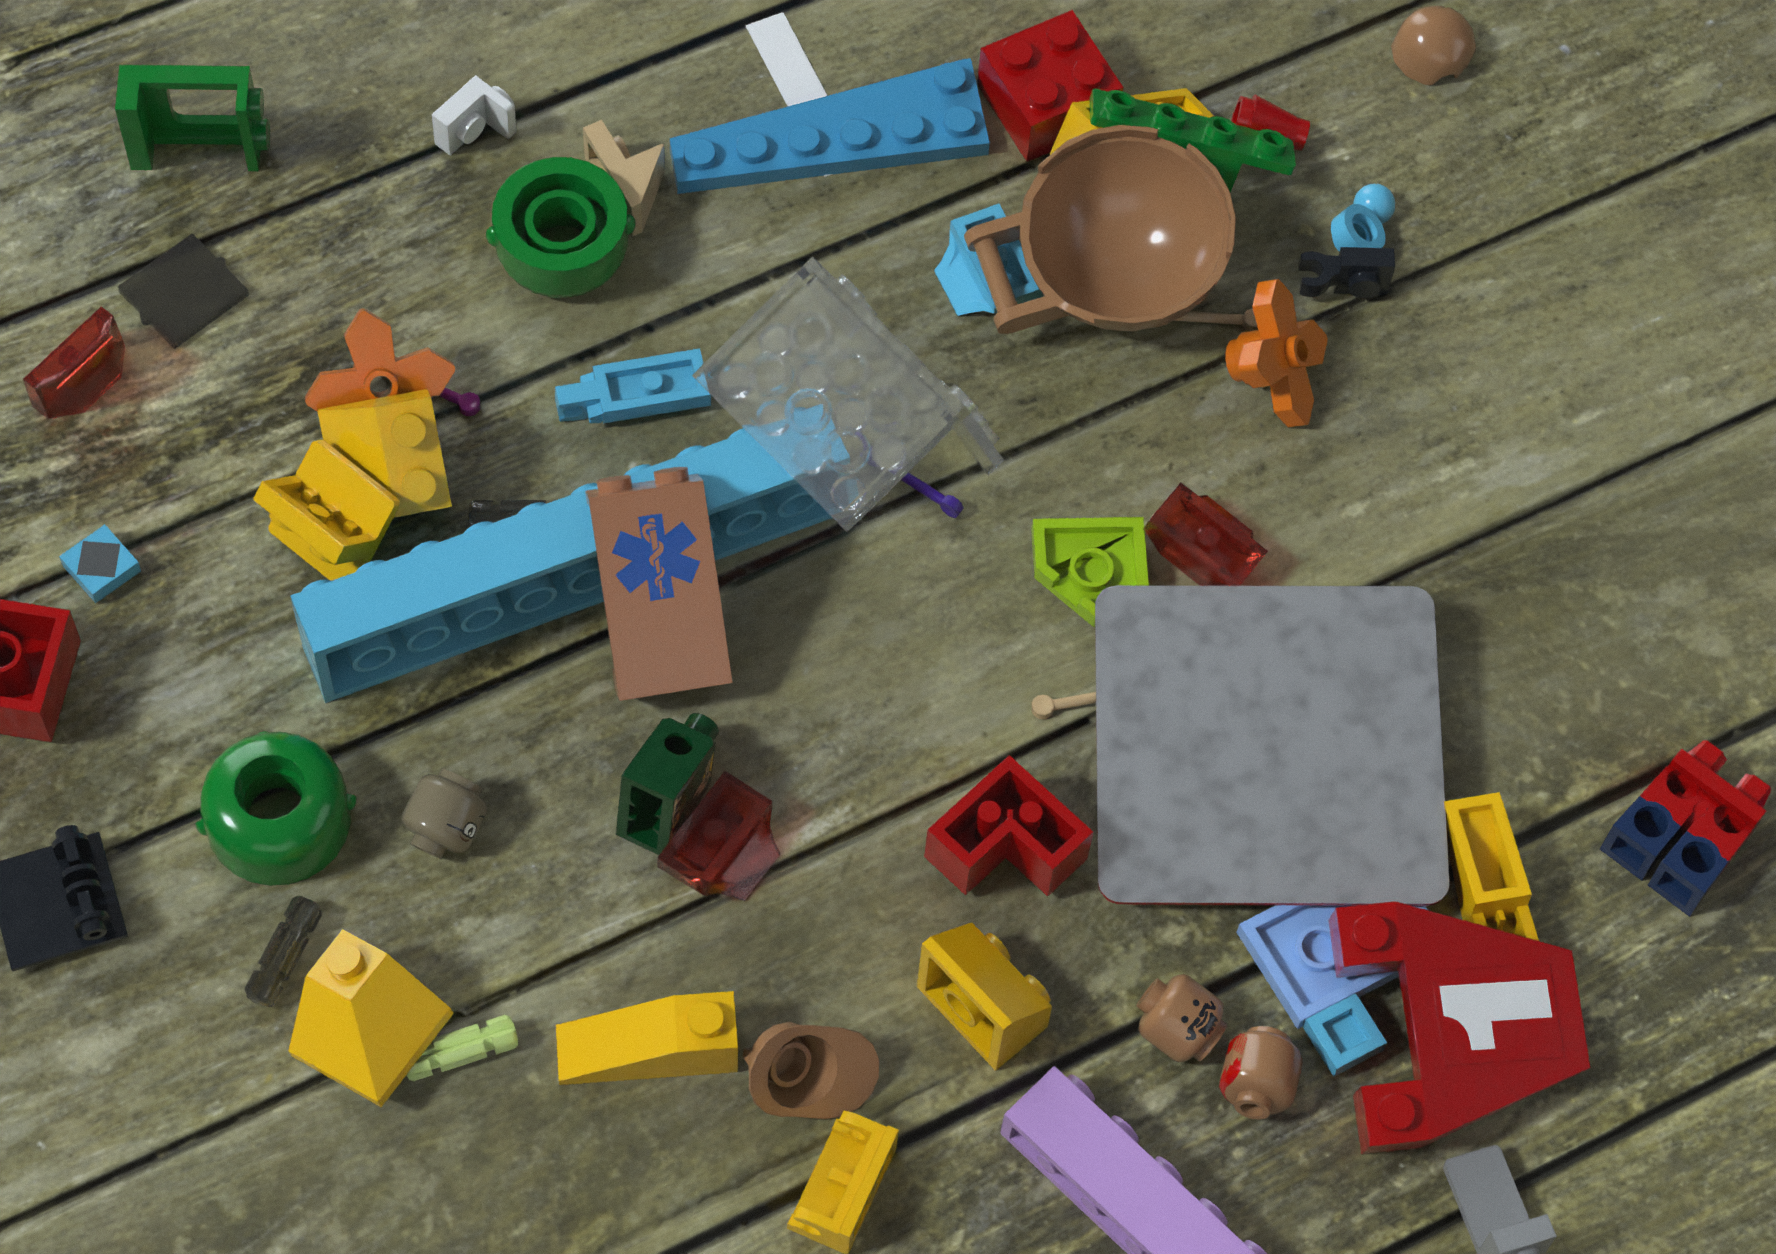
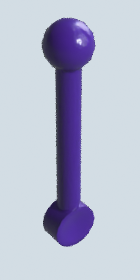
(949, 504)

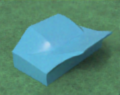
(962, 273)

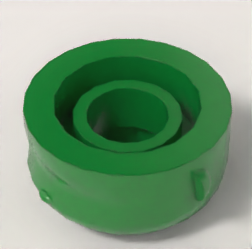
(554, 195)
(284, 847)

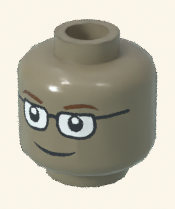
(444, 813)

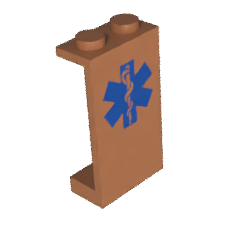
(659, 584)

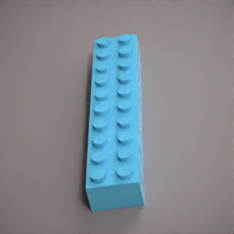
(519, 571)

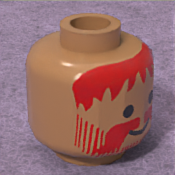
(1261, 1072)

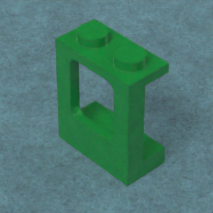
(149, 117)

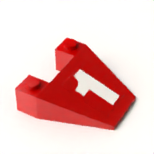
(1482, 1015)

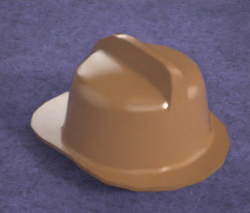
(811, 1070)

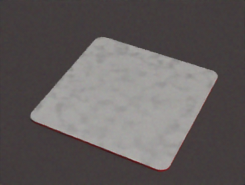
(1269, 746)

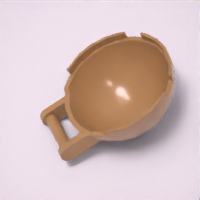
(1113, 233)

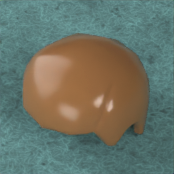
(1433, 44)

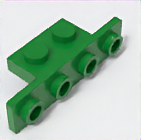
(1215, 137)

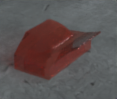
(78, 368)
(1203, 539)
(723, 842)

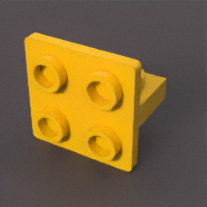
(328, 511)

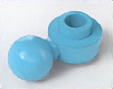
(1362, 221)

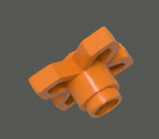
(1278, 353)
(373, 356)

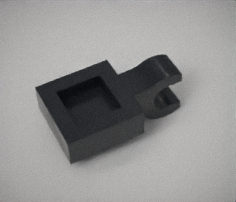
(1353, 272)

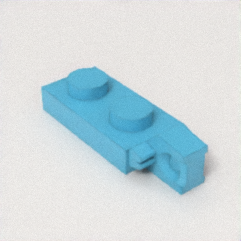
(634, 389)

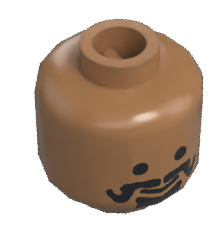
(1181, 1018)

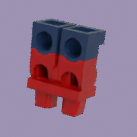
(1702, 808)

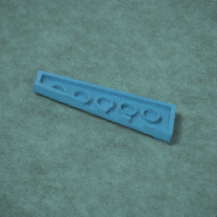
(870, 127)

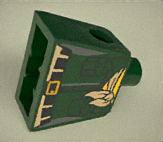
(666, 781)

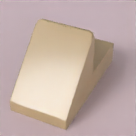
(635, 175)

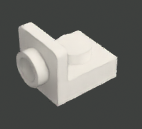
(467, 112)

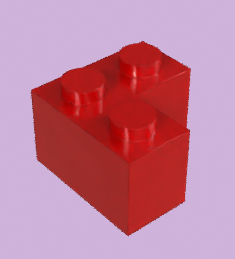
(1012, 820)

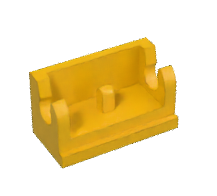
(844, 1181)

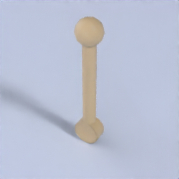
(1247, 319)
(1044, 705)

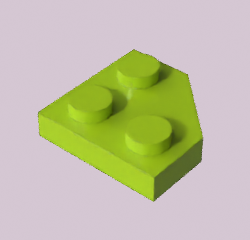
(1088, 555)

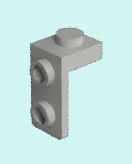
(1494, 1206)

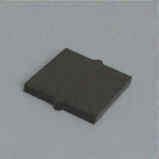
(183, 291)

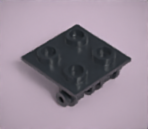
(58, 900)

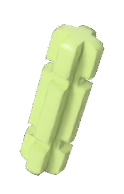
(465, 1046)

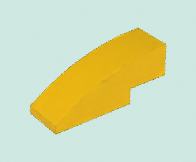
(1488, 865)

